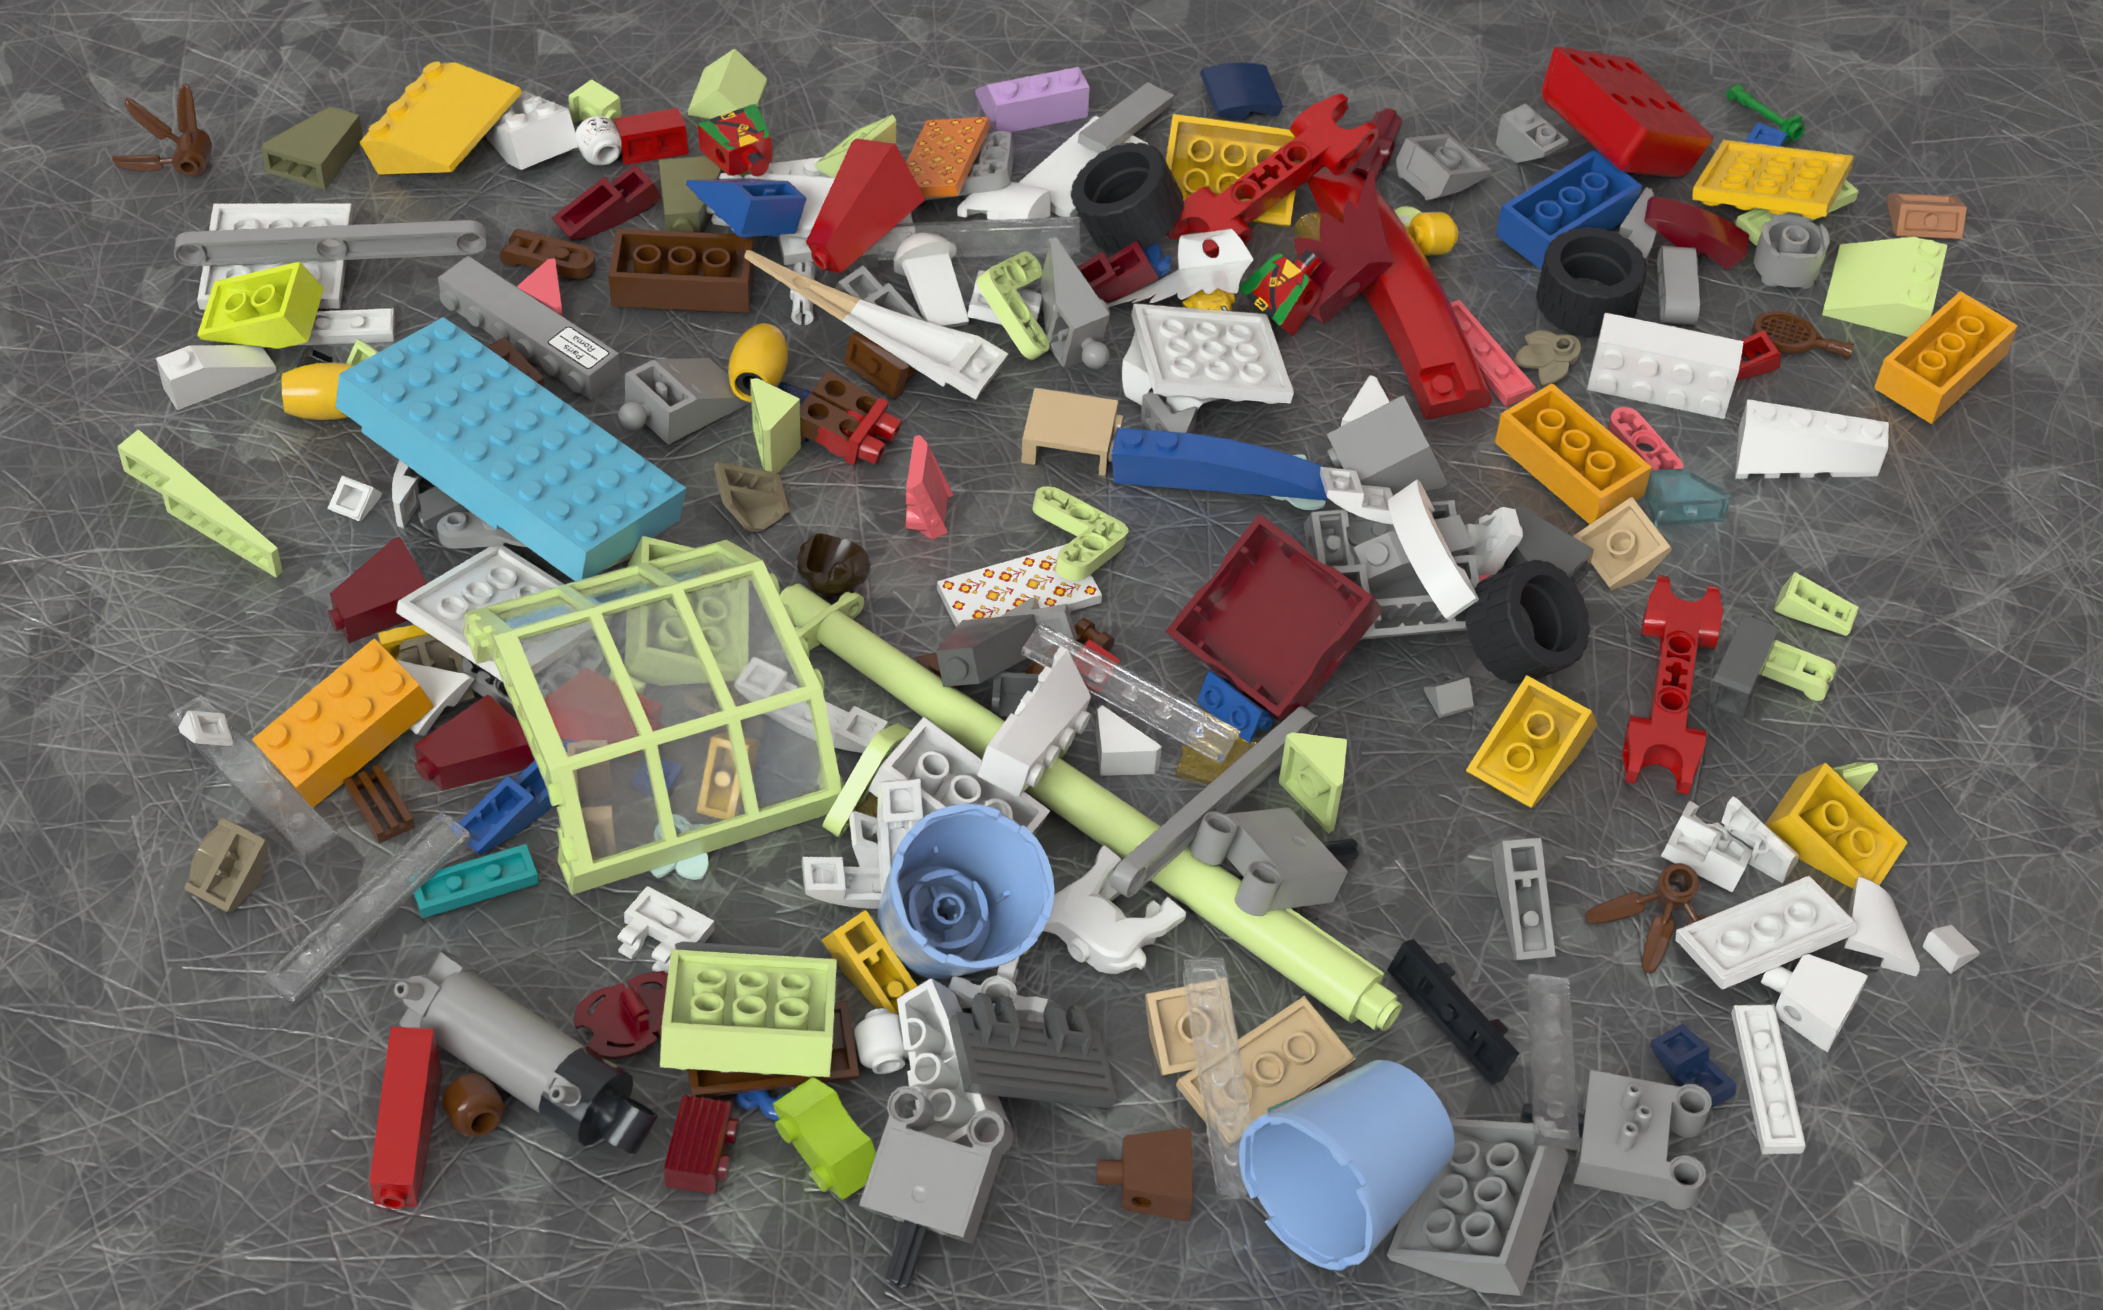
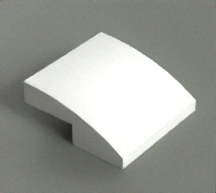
(1346, 491)

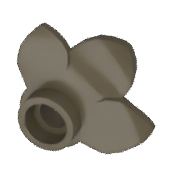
(1547, 353)

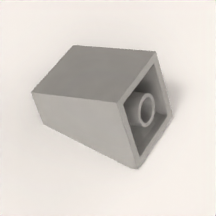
(1387, 449)

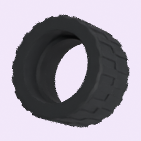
(1127, 197)
(1594, 256)
(1556, 616)

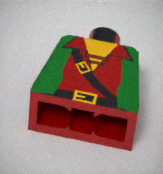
(737, 141)
(1285, 289)

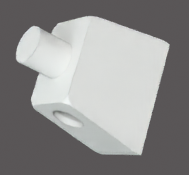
(1815, 997)

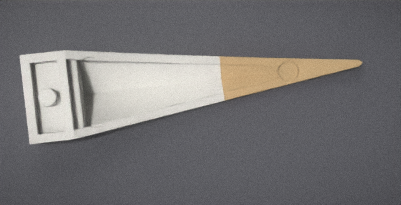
(932, 349)

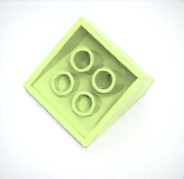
(1886, 283)

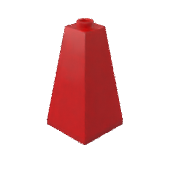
(863, 204)

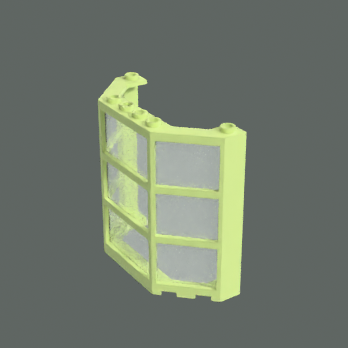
(664, 709)

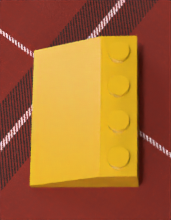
(437, 120)
(1220, 153)

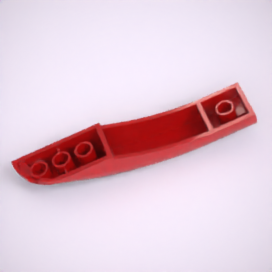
(1412, 309)

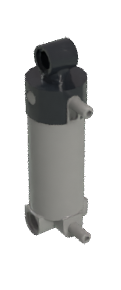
(526, 1055)

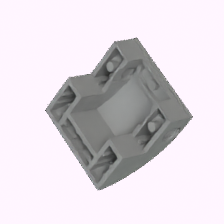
(1404, 603)

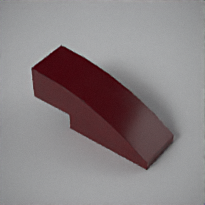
(607, 204)
(1697, 229)
(1118, 274)

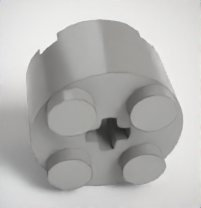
(1791, 251)

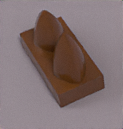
(877, 365)

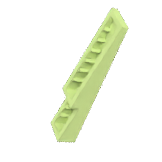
(195, 503)

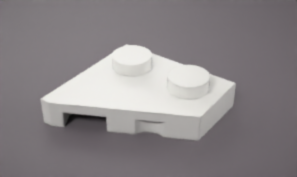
(1494, 539)

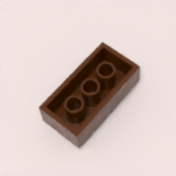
(681, 271)

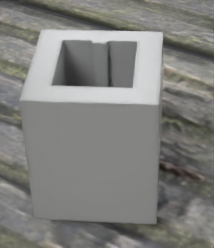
(1527, 135)

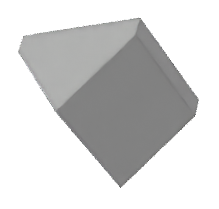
(1450, 696)

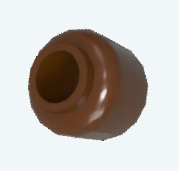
(473, 1105)

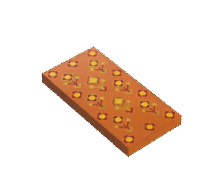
(946, 154)

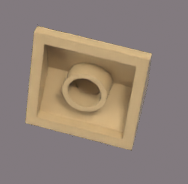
(1624, 545)
(1171, 1030)

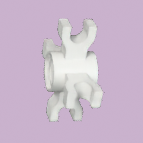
(1001, 985)

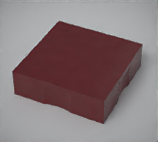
(1274, 620)

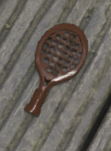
(1813, 341)

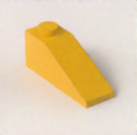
(869, 962)

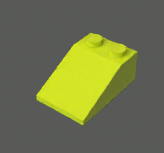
(263, 308)

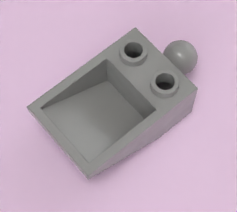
(1072, 312)
(677, 397)

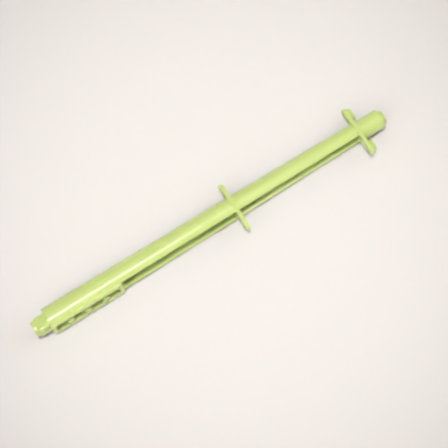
(1278, 938)

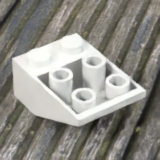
(532, 131)

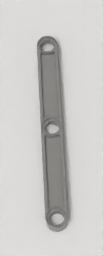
(306, 244)
(1218, 796)

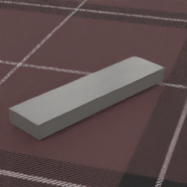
(1126, 118)

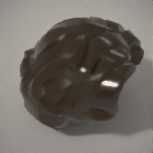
(832, 564)

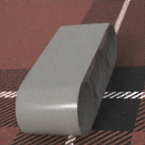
(1678, 285)

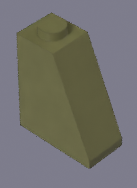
(314, 148)
(680, 204)

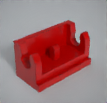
(652, 136)

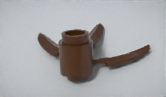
(192, 146)
(1662, 926)

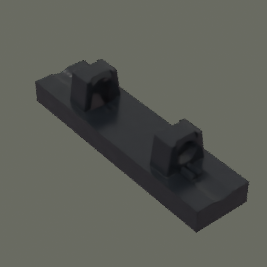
(1453, 1011)

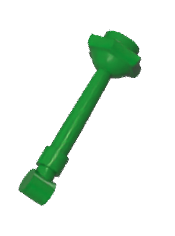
(1792, 126)

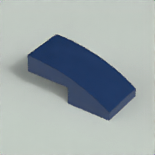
(1688, 1062)

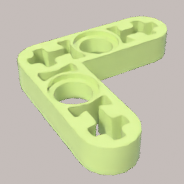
(1001, 288)
(1095, 532)
(857, 785)

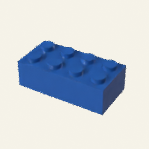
(1578, 196)

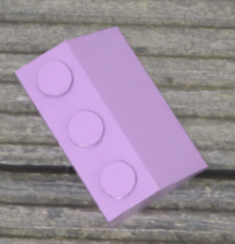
(1035, 100)

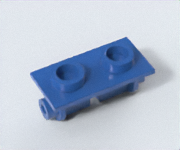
(1233, 707)

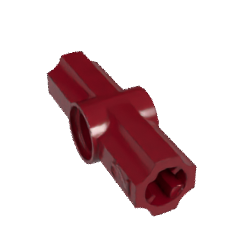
(1381, 150)

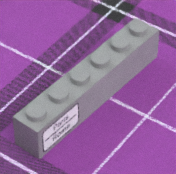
(530, 328)

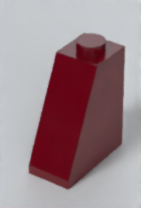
(371, 594)
(473, 747)

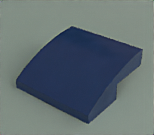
(1240, 89)

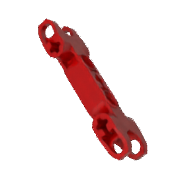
(1316, 144)
(1664, 735)

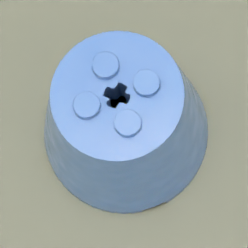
(980, 874)
(1346, 1161)

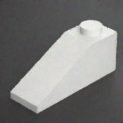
(209, 370)

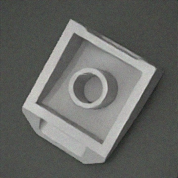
(1439, 165)

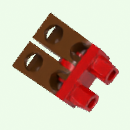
(847, 420)

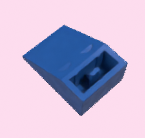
(752, 205)

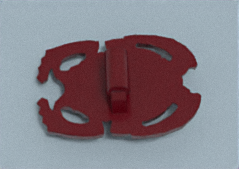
(624, 1016)

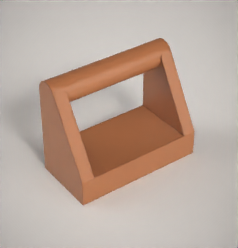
(1926, 215)

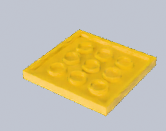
(1773, 178)

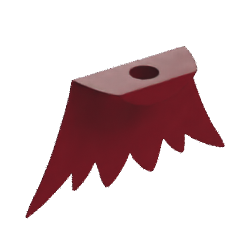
(1349, 252)

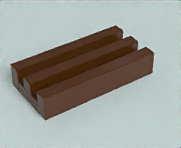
(366, 781)

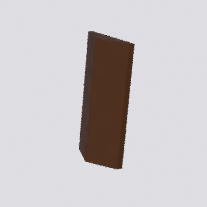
(843, 1067)

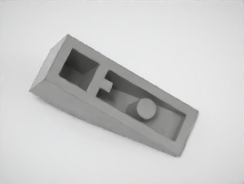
(1388, 562)
(1524, 897)

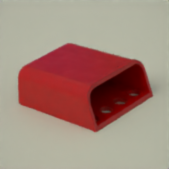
(1623, 113)

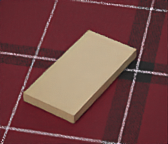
(1282, 1059)

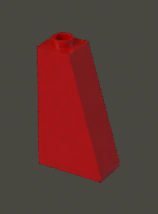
(405, 1117)

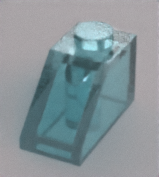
(1684, 498)

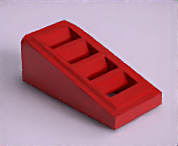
(1763, 364)

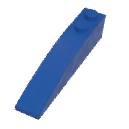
(1211, 465)

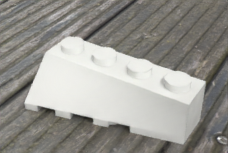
(1808, 442)
(1039, 728)
(935, 1067)

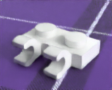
(664, 920)

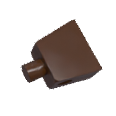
(1153, 1173)

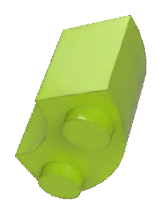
(825, 1137)

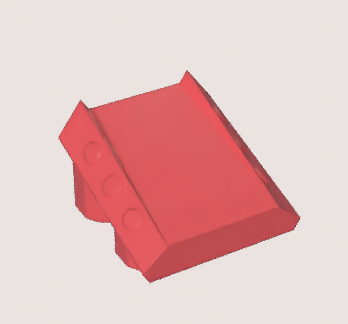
(926, 492)

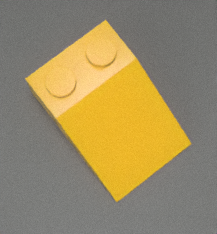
(1532, 742)
(1835, 828)

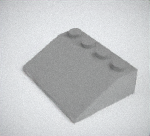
(1483, 1209)

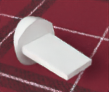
(930, 273)

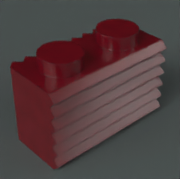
(700, 1144)

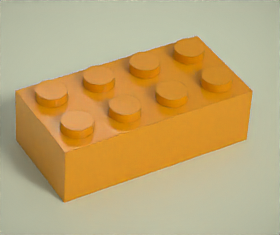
(1945, 357)
(1572, 453)
(343, 723)

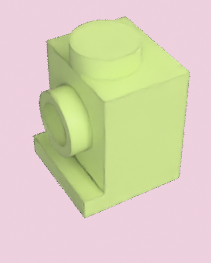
(593, 101)

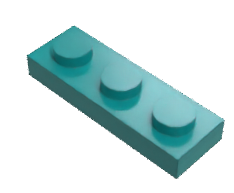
(476, 881)

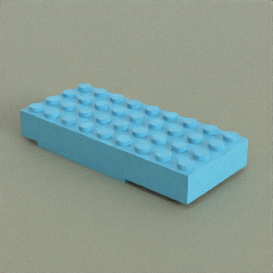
(509, 449)

